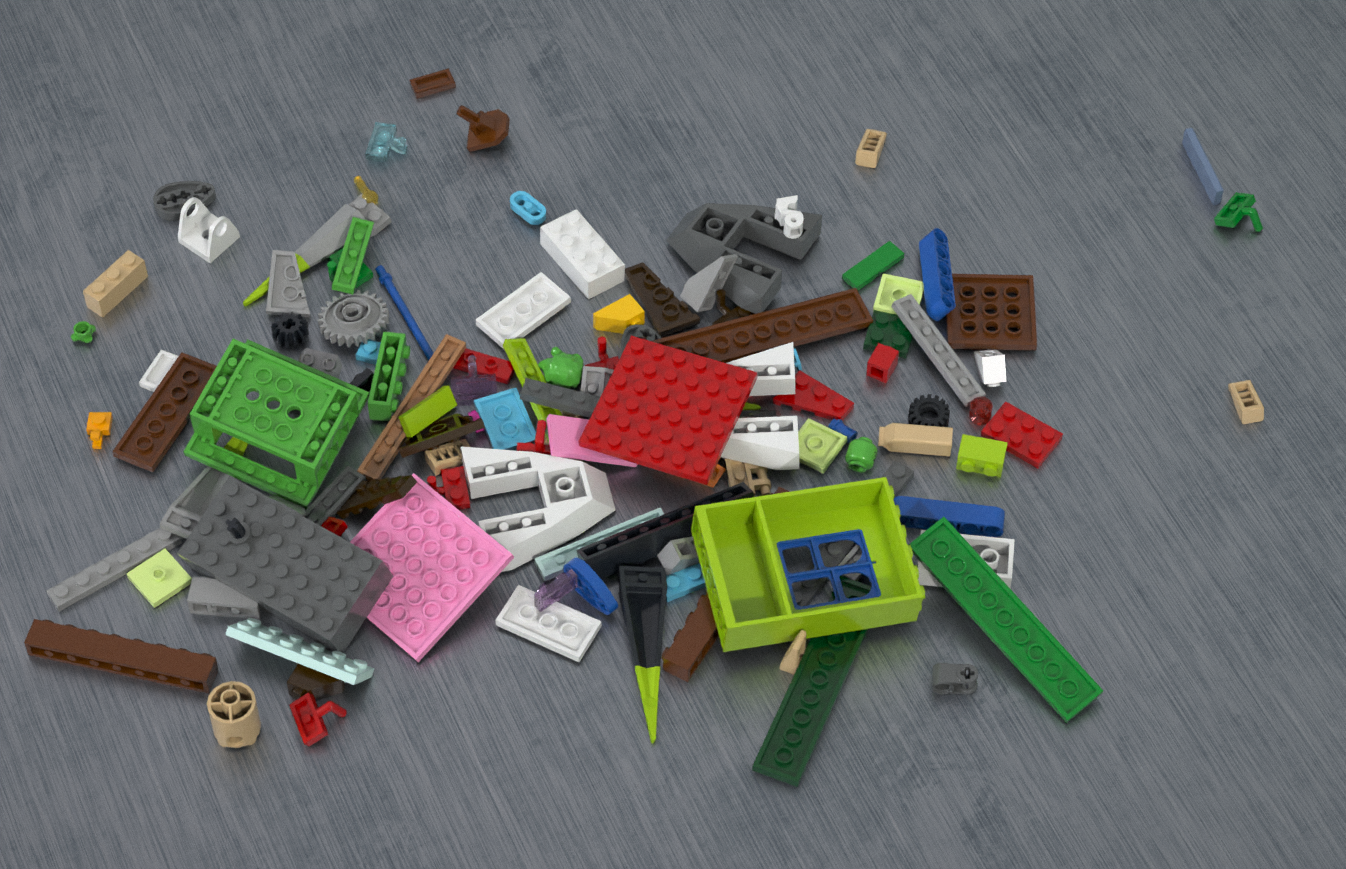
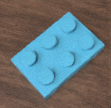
(505, 419)

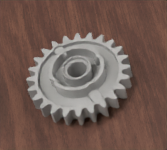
(353, 318)

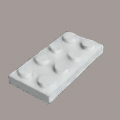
(523, 310)
(554, 628)

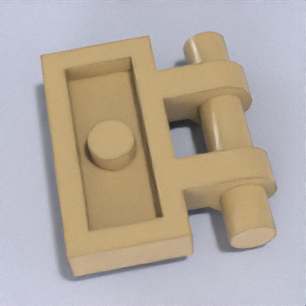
(741, 472)

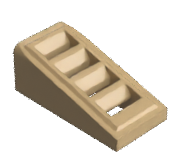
(870, 150)
(1247, 403)
(443, 450)
(794, 654)

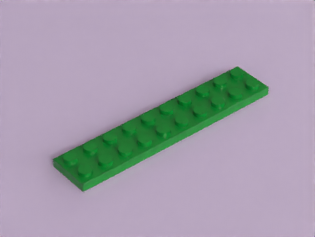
(1005, 619)

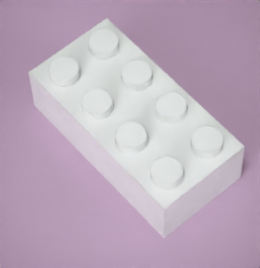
(582, 254)
(994, 551)

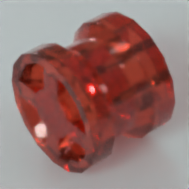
(977, 407)

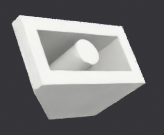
(990, 367)

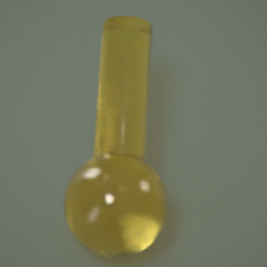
(369, 195)

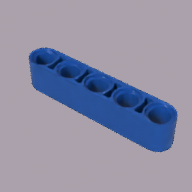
(937, 274)
(964, 517)

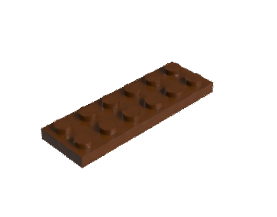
(164, 413)

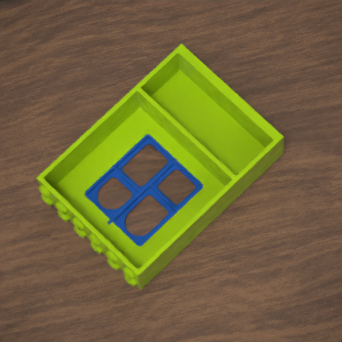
(748, 577)

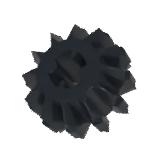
(290, 330)

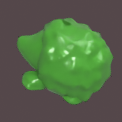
(562, 369)

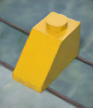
(619, 315)

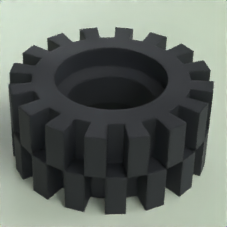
(929, 405)

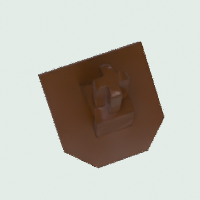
(485, 128)

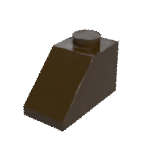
(312, 681)

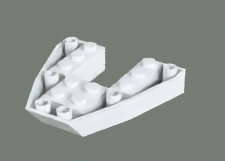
(767, 440)
(571, 492)

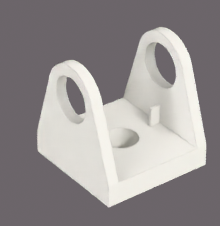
(202, 223)

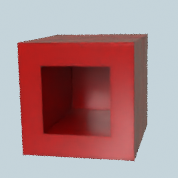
(882, 363)

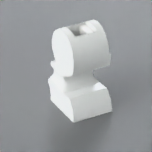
(789, 217)

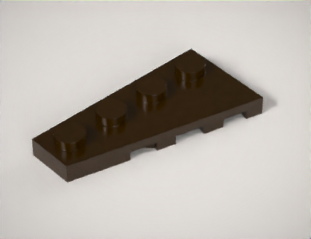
(659, 302)

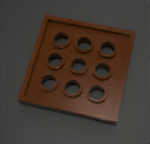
(1001, 338)

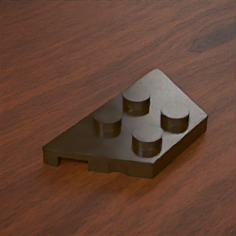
(441, 431)

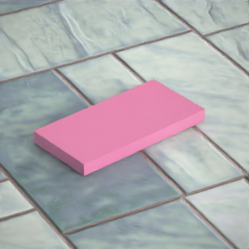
(564, 441)

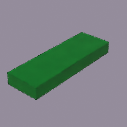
(873, 265)

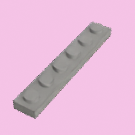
(937, 349)
(111, 568)

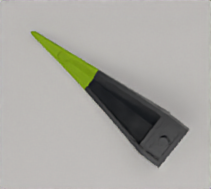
(643, 608)

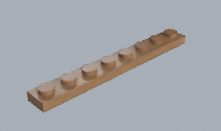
(427, 383)

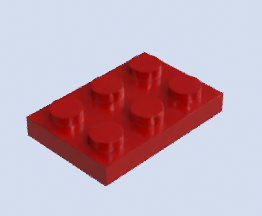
(1025, 434)

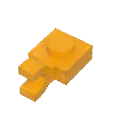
(98, 425)

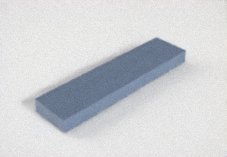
(1202, 166)

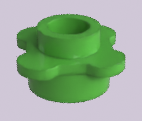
(83, 332)

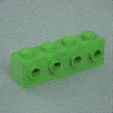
(387, 376)

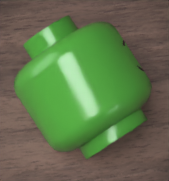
(861, 454)

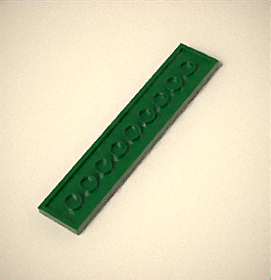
(810, 699)

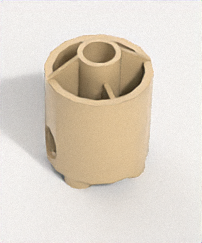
(234, 714)

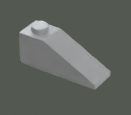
(702, 288)
(678, 555)
(215, 598)

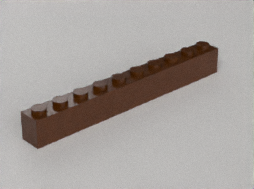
(695, 639)

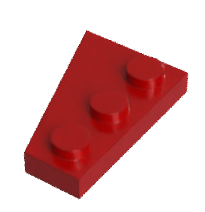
(816, 398)

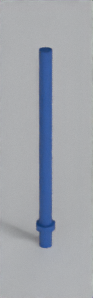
(386, 280)

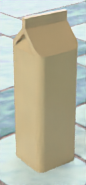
(916, 439)

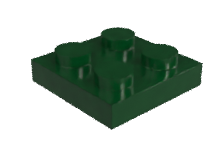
(889, 331)

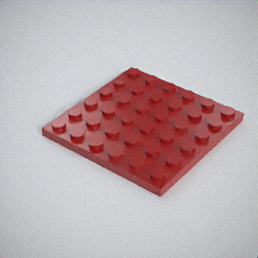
(668, 410)

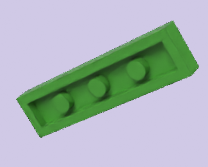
(352, 255)

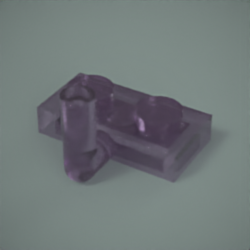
(474, 385)
(553, 592)

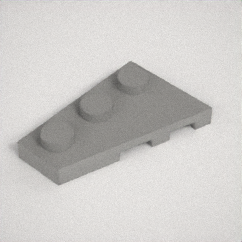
(286, 286)

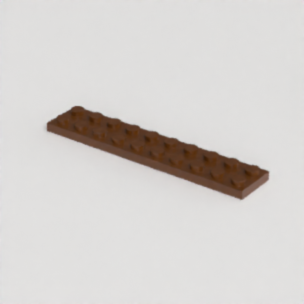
(762, 331)

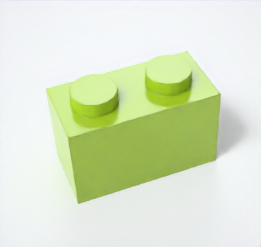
(981, 455)

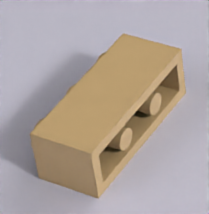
(115, 283)

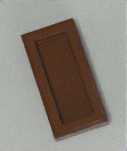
(432, 83)

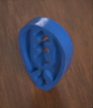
(591, 586)

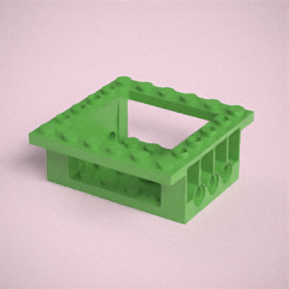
(310, 441)

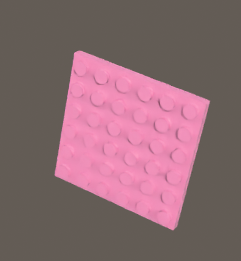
(436, 566)

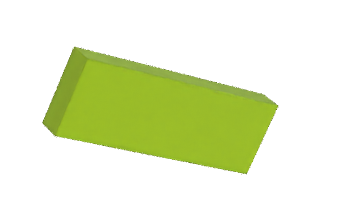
(427, 411)

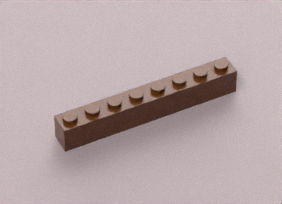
(121, 655)

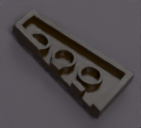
(375, 492)

